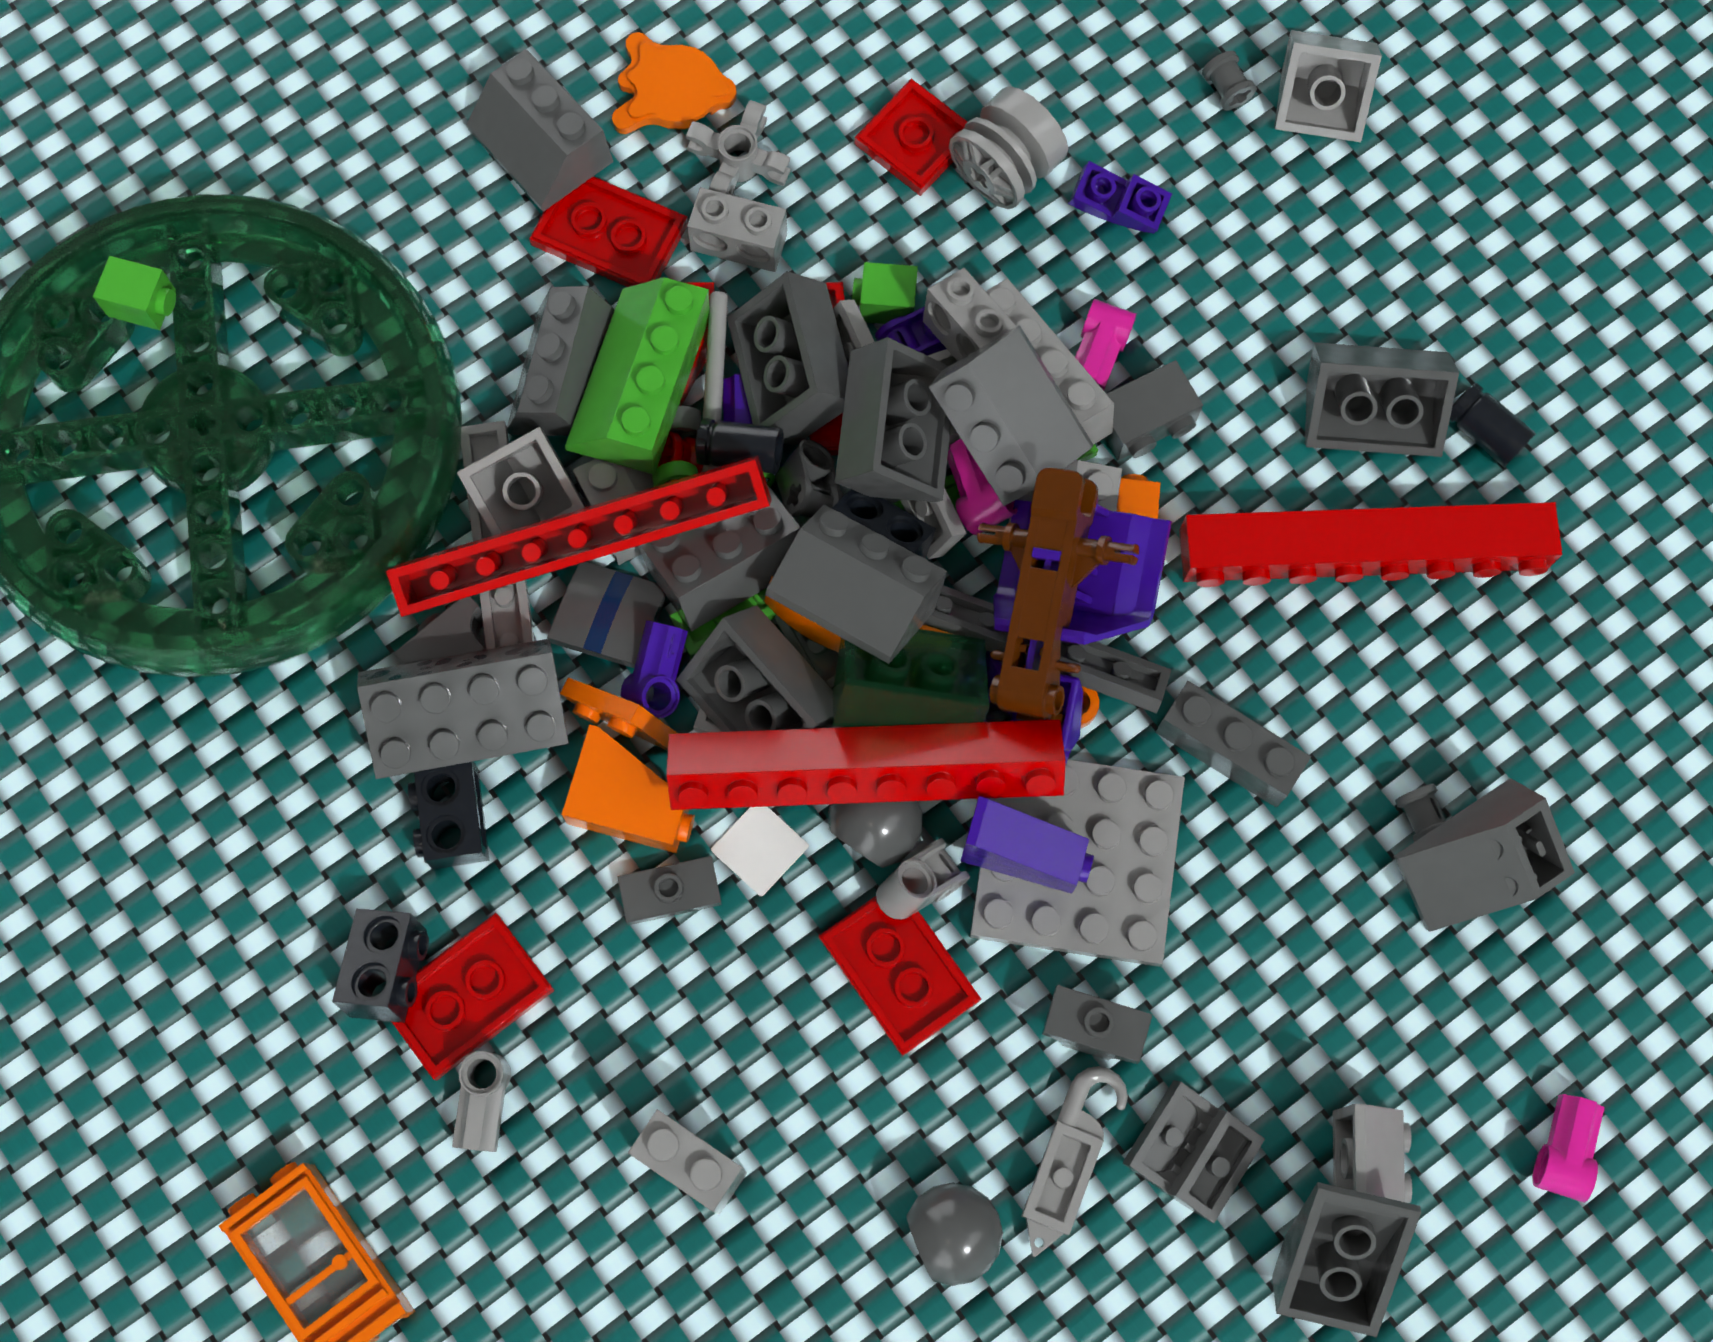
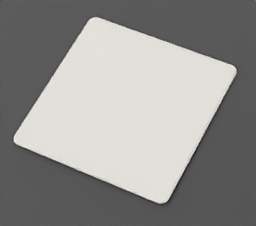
(759, 848)

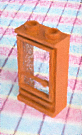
(314, 1260)

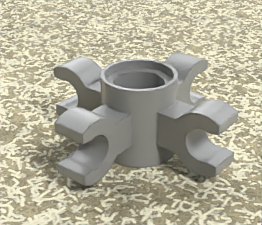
(739, 137)

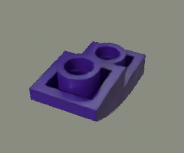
(1124, 202)

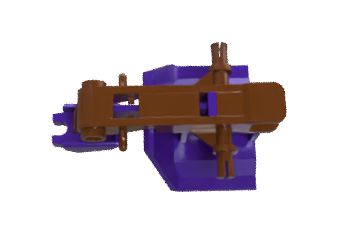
(1067, 578)

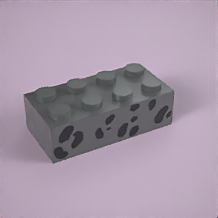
(462, 708)

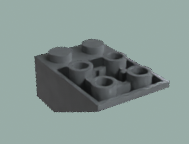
(1485, 858)

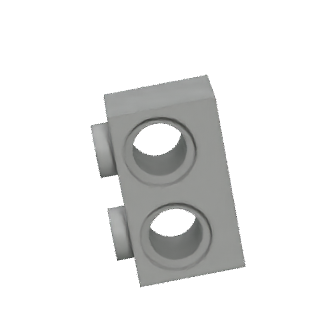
(737, 229)
(963, 314)

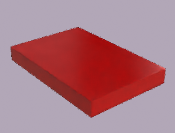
(610, 232)
(900, 973)
(470, 996)

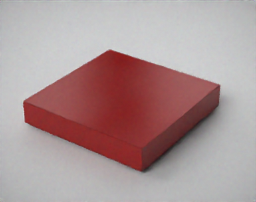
(912, 136)

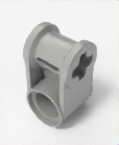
(920, 881)

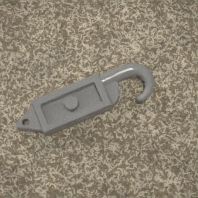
(1068, 1161)

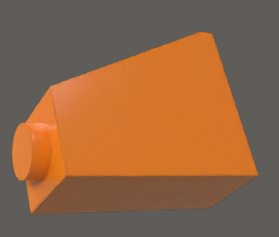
(622, 797)

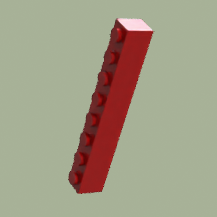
(579, 536)
(1369, 543)
(865, 764)

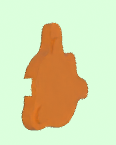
(669, 86)

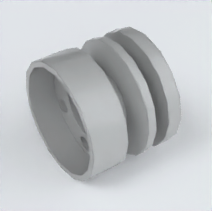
(1008, 147)

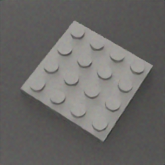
(1127, 897)

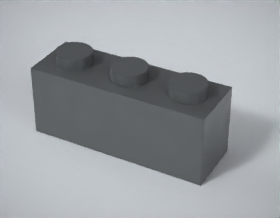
(1233, 744)

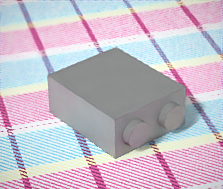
(688, 1162)

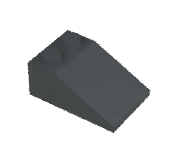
(1343, 1258)

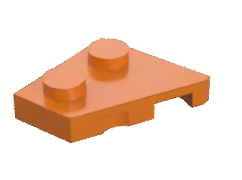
(621, 714)

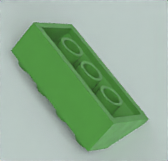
(641, 374)

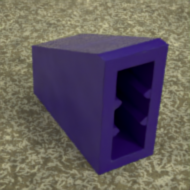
(1026, 847)

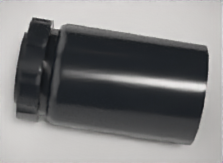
(1490, 425)
(734, 441)

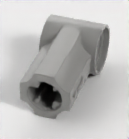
(480, 1108)

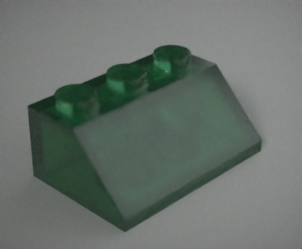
(928, 682)

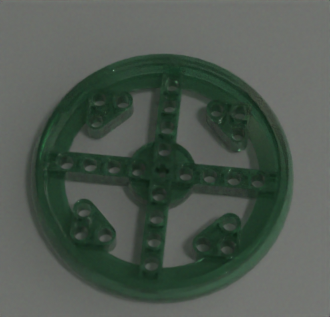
(340, 582)

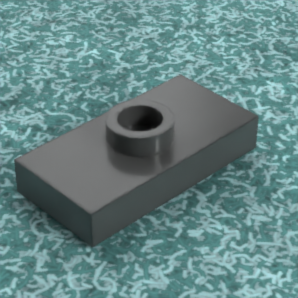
(669, 890)

